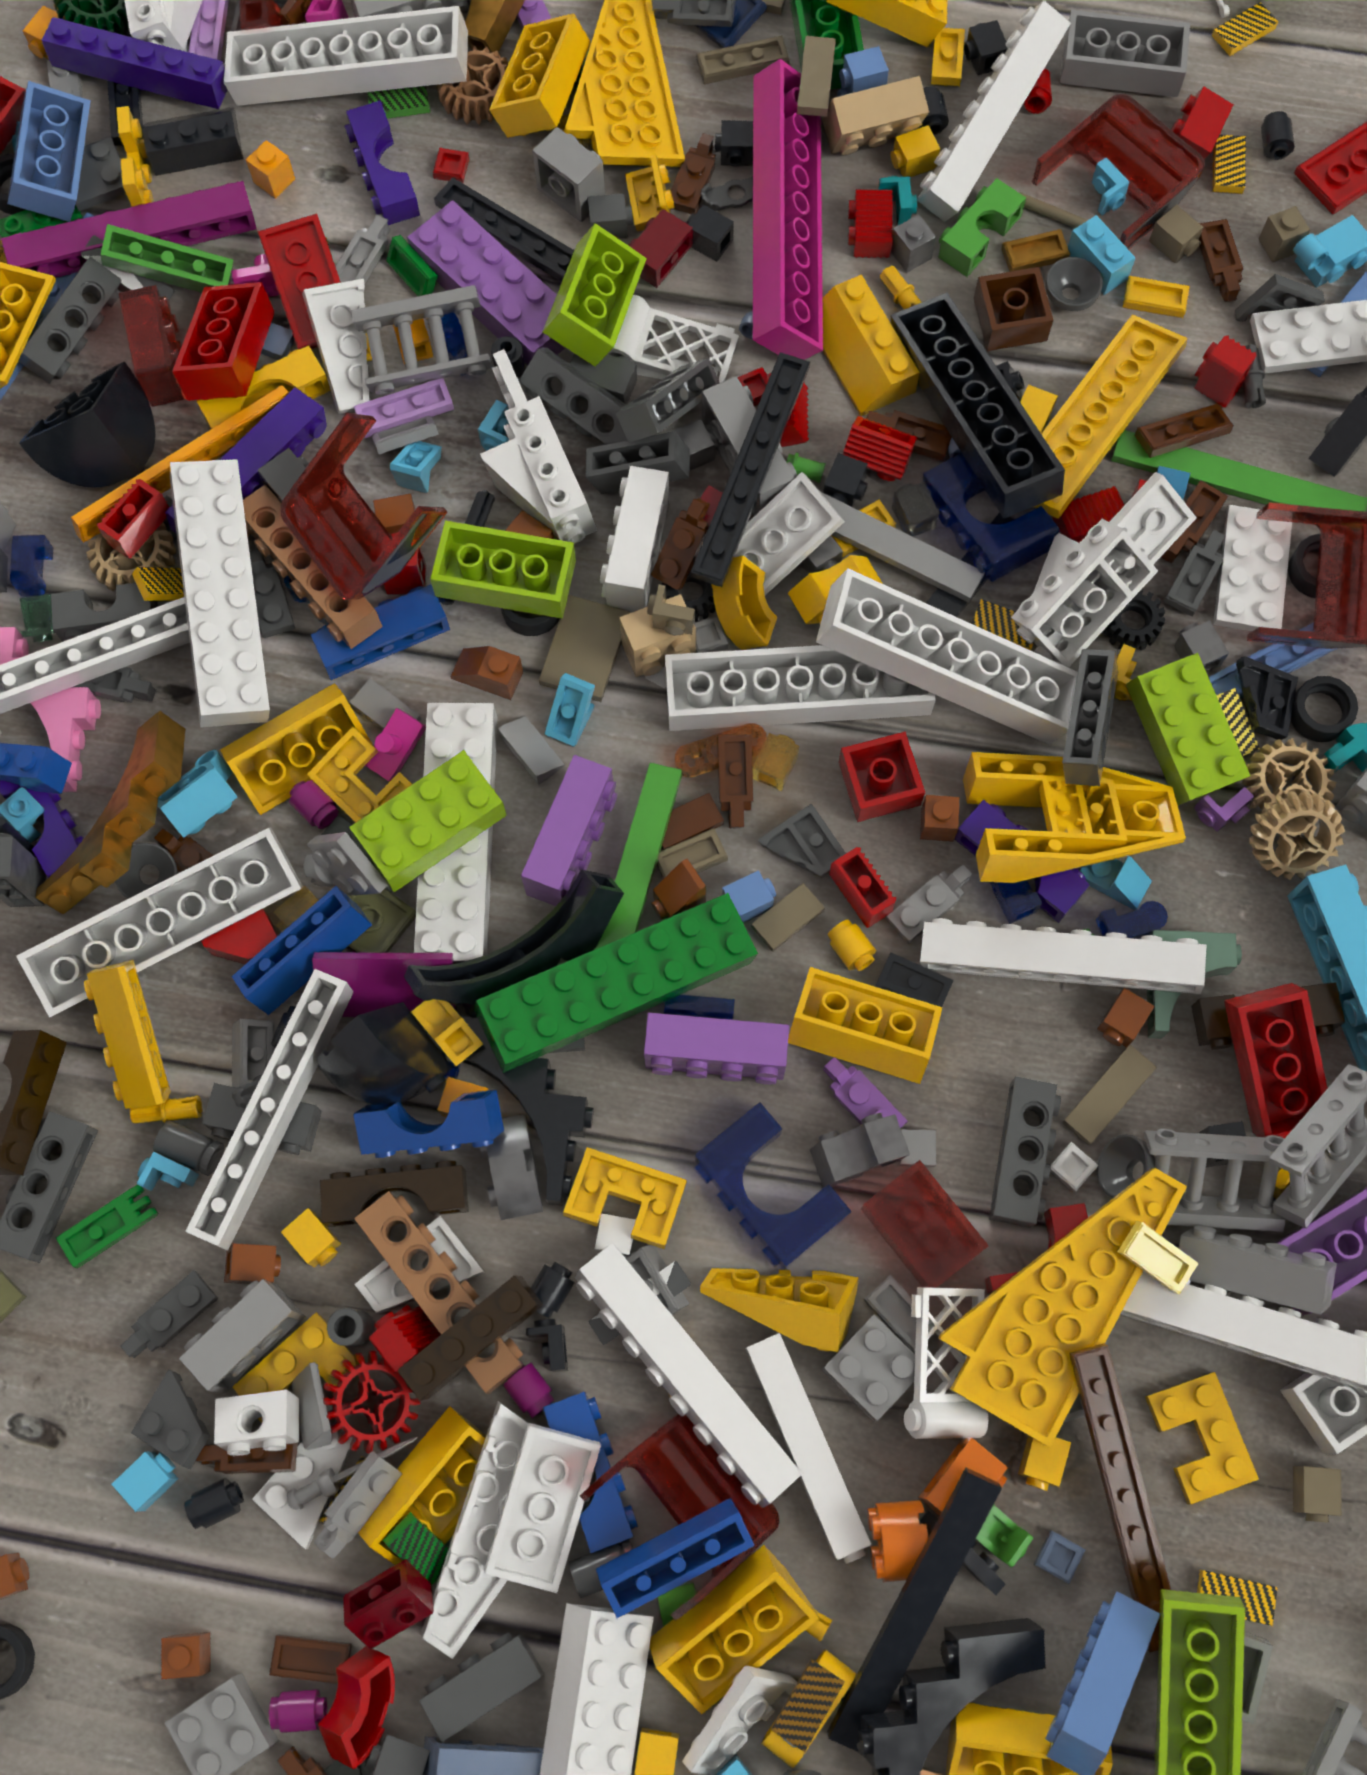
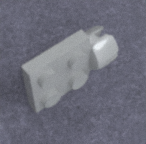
(341, 863)

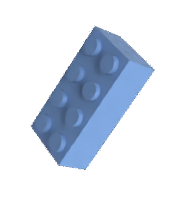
(49, 151)
(1101, 1684)

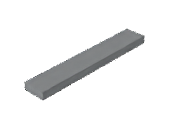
(906, 552)

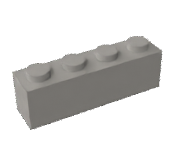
(1260, 1270)

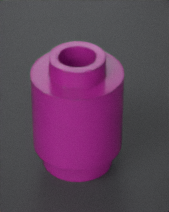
(313, 804)
(529, 1390)
(297, 1711)

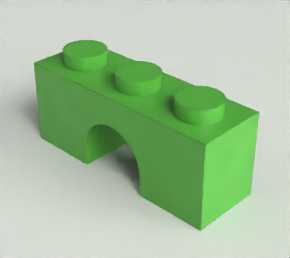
(994, 209)

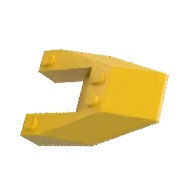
(1081, 821)

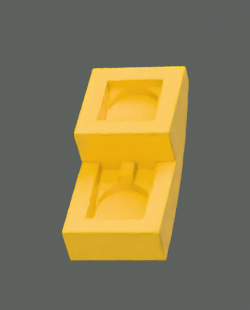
(447, 1029)

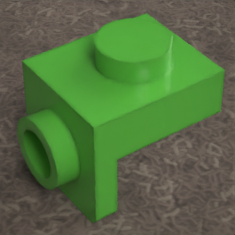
(1003, 1537)

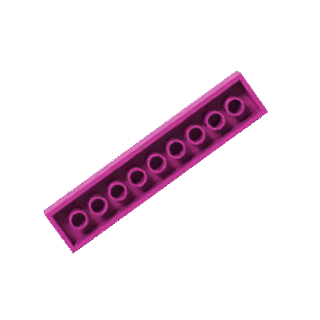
(786, 217)

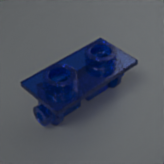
(700, 1007)

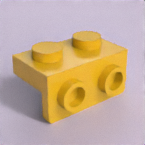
(648, 192)

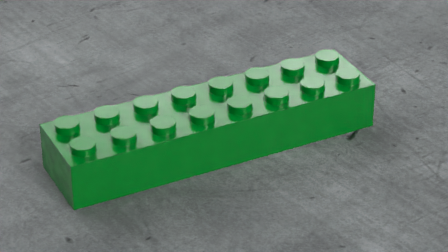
(614, 982)

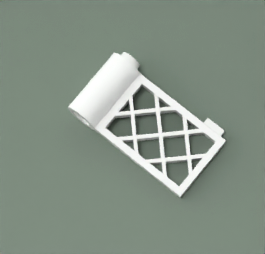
(638, 326)
(941, 1412)

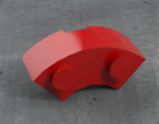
(359, 1708)

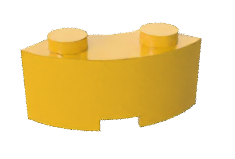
(813, 590)
(743, 605)

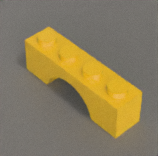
(296, 370)

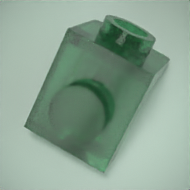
(37, 617)

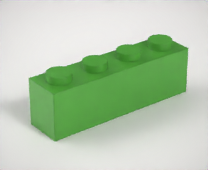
(164, 260)

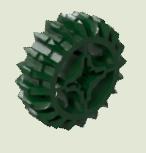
(99, 14)

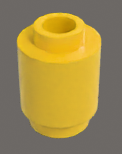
(851, 945)

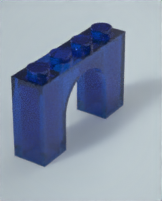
(992, 546)
(783, 1235)

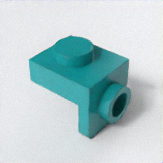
(901, 193)

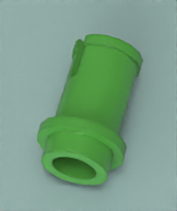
(811, 468)

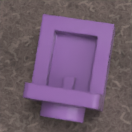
(1217, 817)

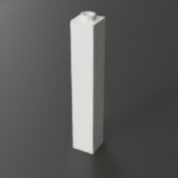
(808, 1449)

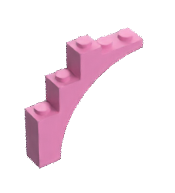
(61, 713)

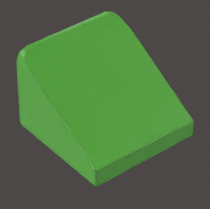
(673, 1599)

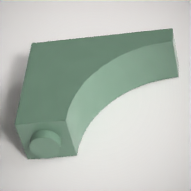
(1221, 959)

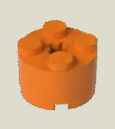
(897, 1538)

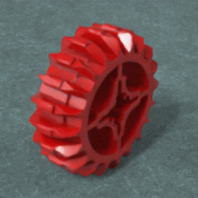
(376, 1418)

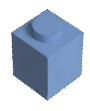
(751, 895)

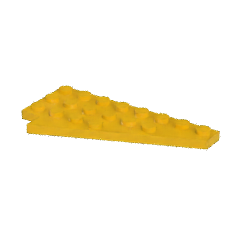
(626, 91)
(1056, 1306)

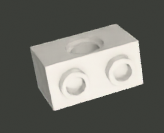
(237, 1414)

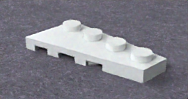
(339, 341)

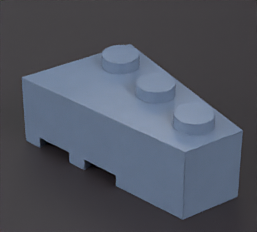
(481, 1759)

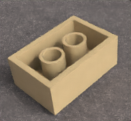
(875, 115)

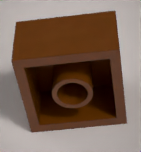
(1013, 309)

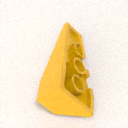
(802, 1308)

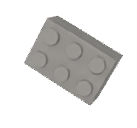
(241, 1336)

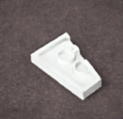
(384, 1288)
(309, 1465)
(742, 1707)

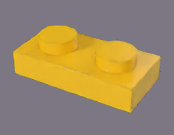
(948, 57)

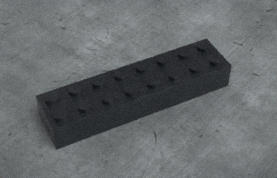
(978, 407)

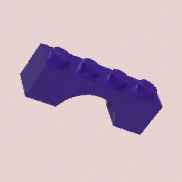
(392, 189)
(58, 837)
(1056, 891)

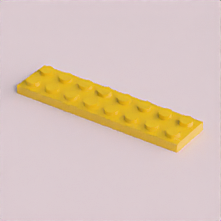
(1108, 402)

